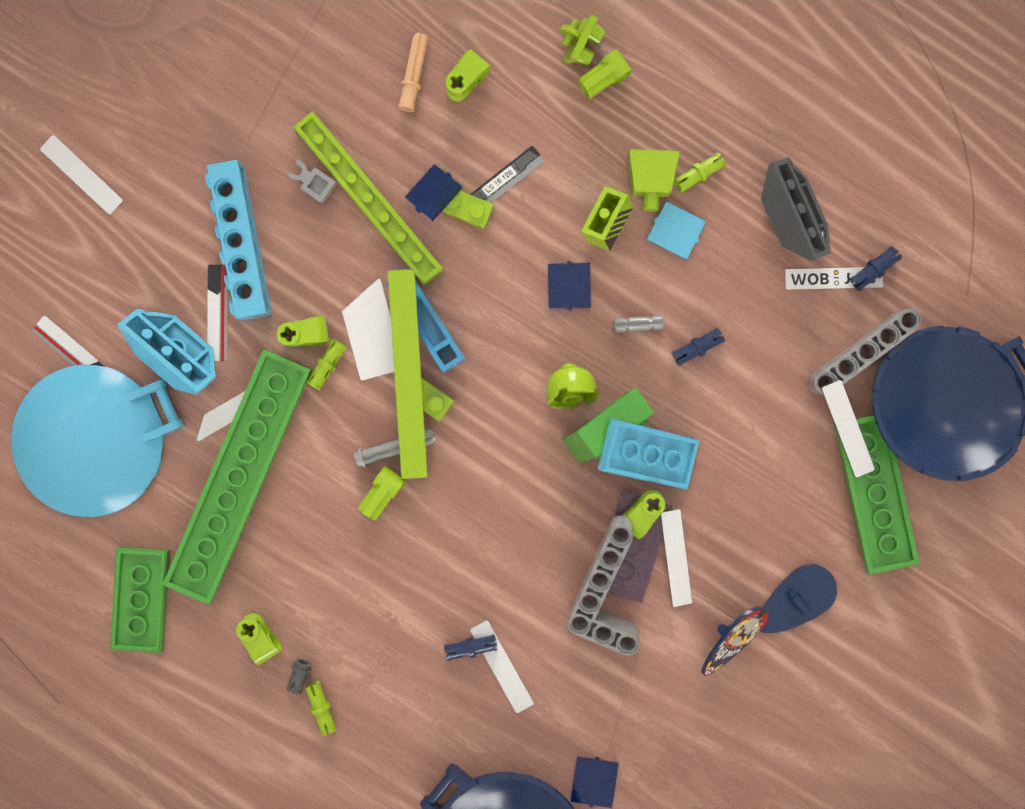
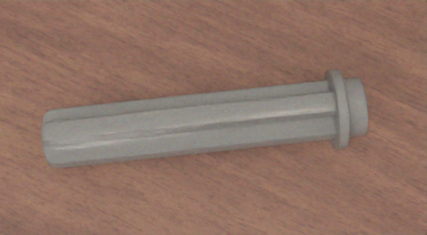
(385, 450)

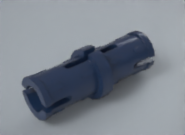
(875, 268)
(698, 347)
(471, 647)

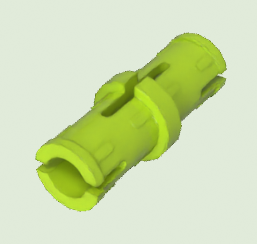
(699, 172)
(326, 364)
(320, 708)

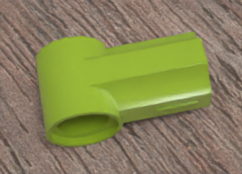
(610, 71)
(384, 488)

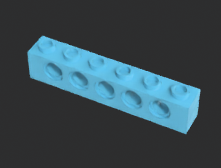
(218, 178)

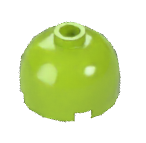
(571, 386)

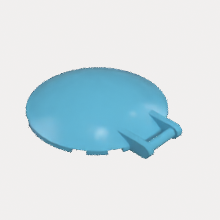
(90, 439)

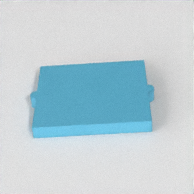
(676, 230)

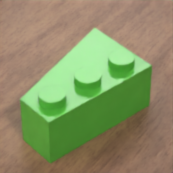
(589, 439)

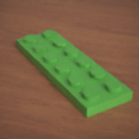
(879, 505)

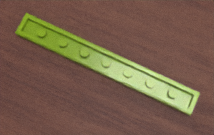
(368, 198)
(407, 373)

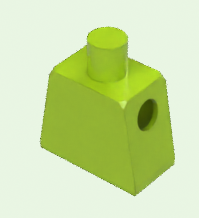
(651, 175)

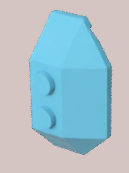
(170, 349)

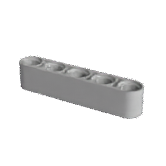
(873, 342)

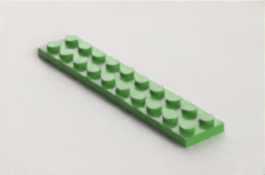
(237, 477)

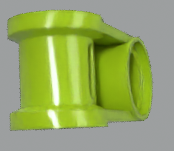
(468, 72)
(308, 332)
(643, 515)
(259, 642)

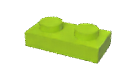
(469, 209)
(435, 401)

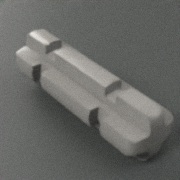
(638, 324)

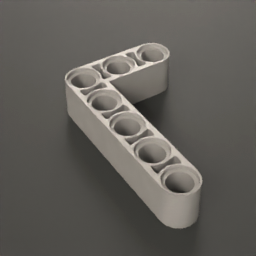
(599, 588)

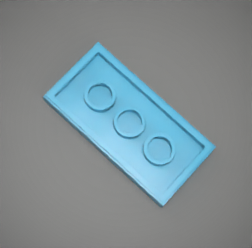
(648, 454)

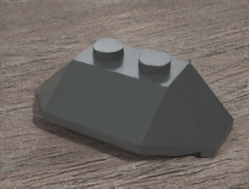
(795, 211)

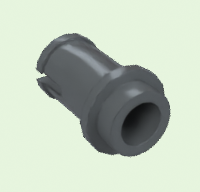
(301, 669)

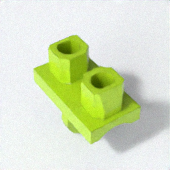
(578, 37)

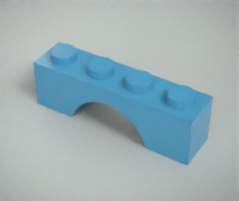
(436, 335)

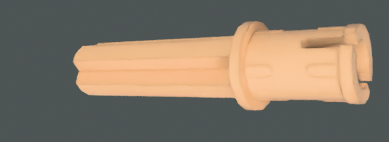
(410, 84)

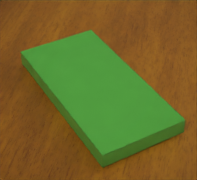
(139, 599)

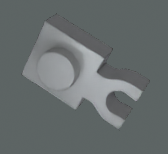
(314, 183)

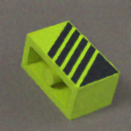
(607, 218)

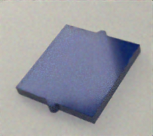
(433, 192)
(569, 285)
(594, 782)

